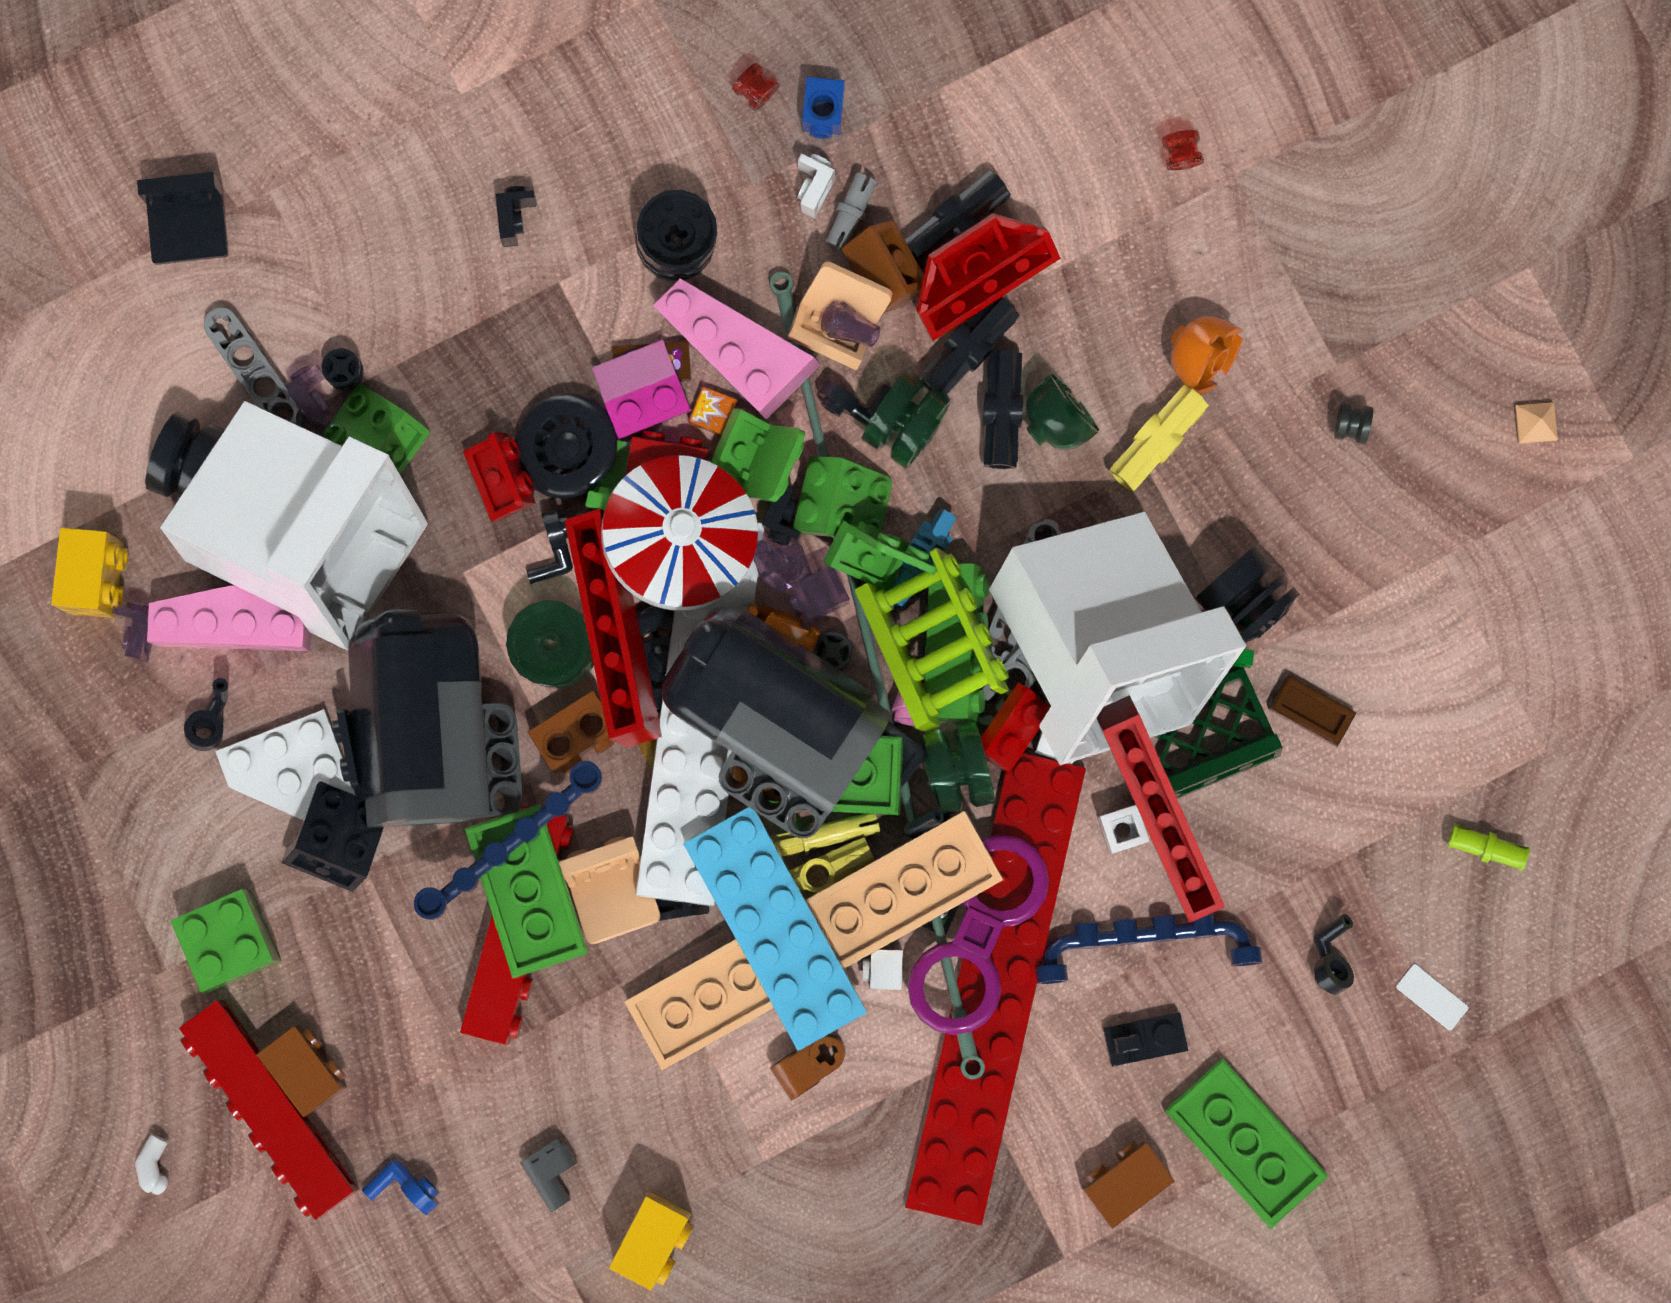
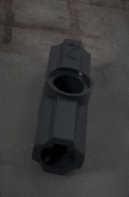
(958, 215)
(969, 346)
(1003, 409)

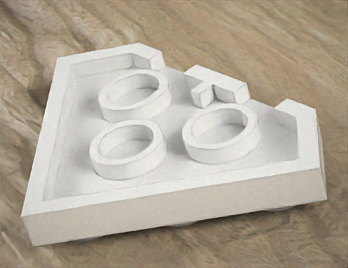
(286, 763)

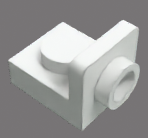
(815, 191)

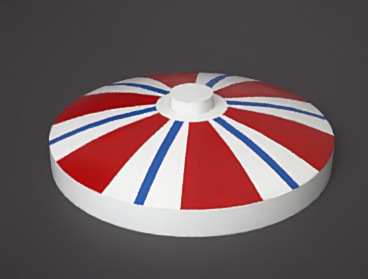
(679, 532)

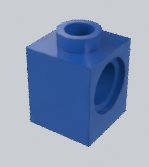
(823, 91)

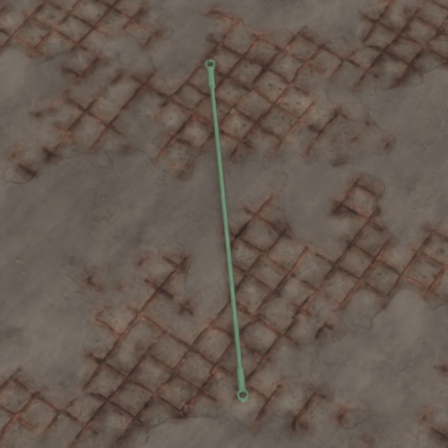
(965, 1040)

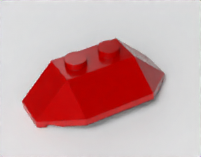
(980, 270)

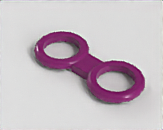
(977, 940)

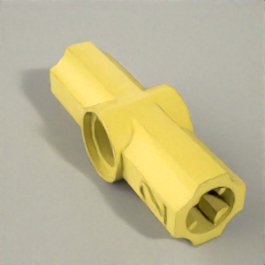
(1158, 438)
(839, 864)

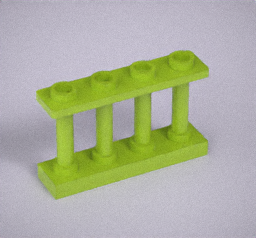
(894, 637)

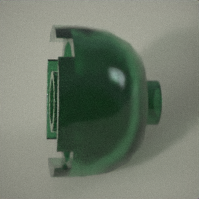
(1058, 416)

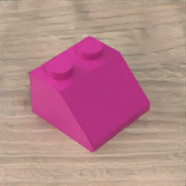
(641, 389)

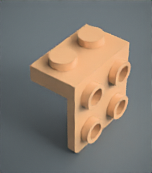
(836, 285)
(605, 890)

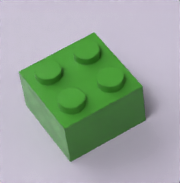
(225, 940)

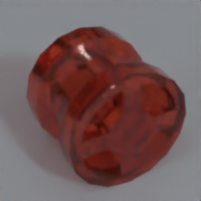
(755, 86)
(1182, 150)

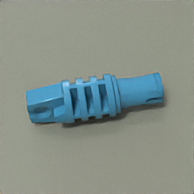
(926, 539)

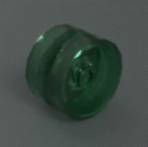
(910, 421)
(529, 638)
(958, 768)

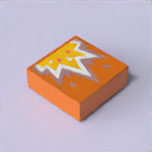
(712, 411)

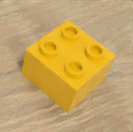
(88, 573)
(651, 1240)

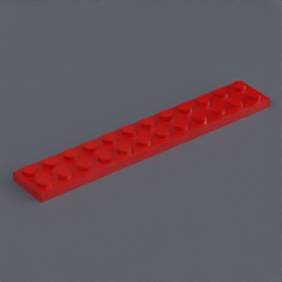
(967, 1114)

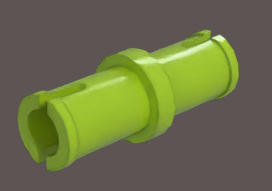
(1488, 847)

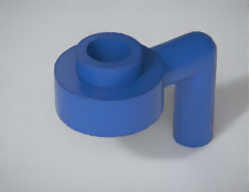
(419, 1192)

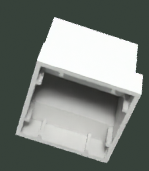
(298, 521)
(1108, 621)

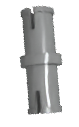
(851, 211)

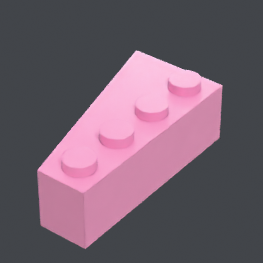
(743, 352)
(225, 620)

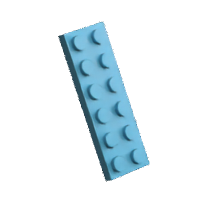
(775, 928)

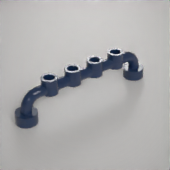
(584, 779)
(1127, 933)

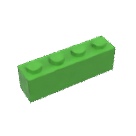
(968, 707)

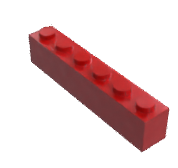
(612, 637)
(1159, 809)
(494, 993)
(276, 1125)

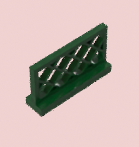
(1231, 759)

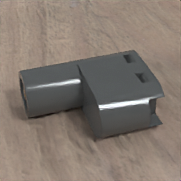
(544, 1167)

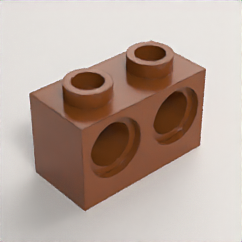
(569, 724)

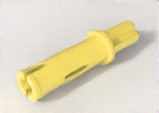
(828, 835)

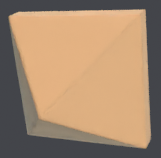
(1536, 423)

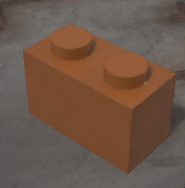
(886, 259)
(303, 1070)
(1126, 1183)

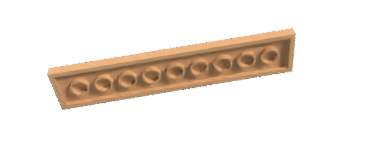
(857, 919)

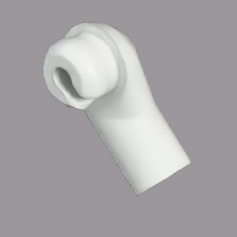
(147, 1168)

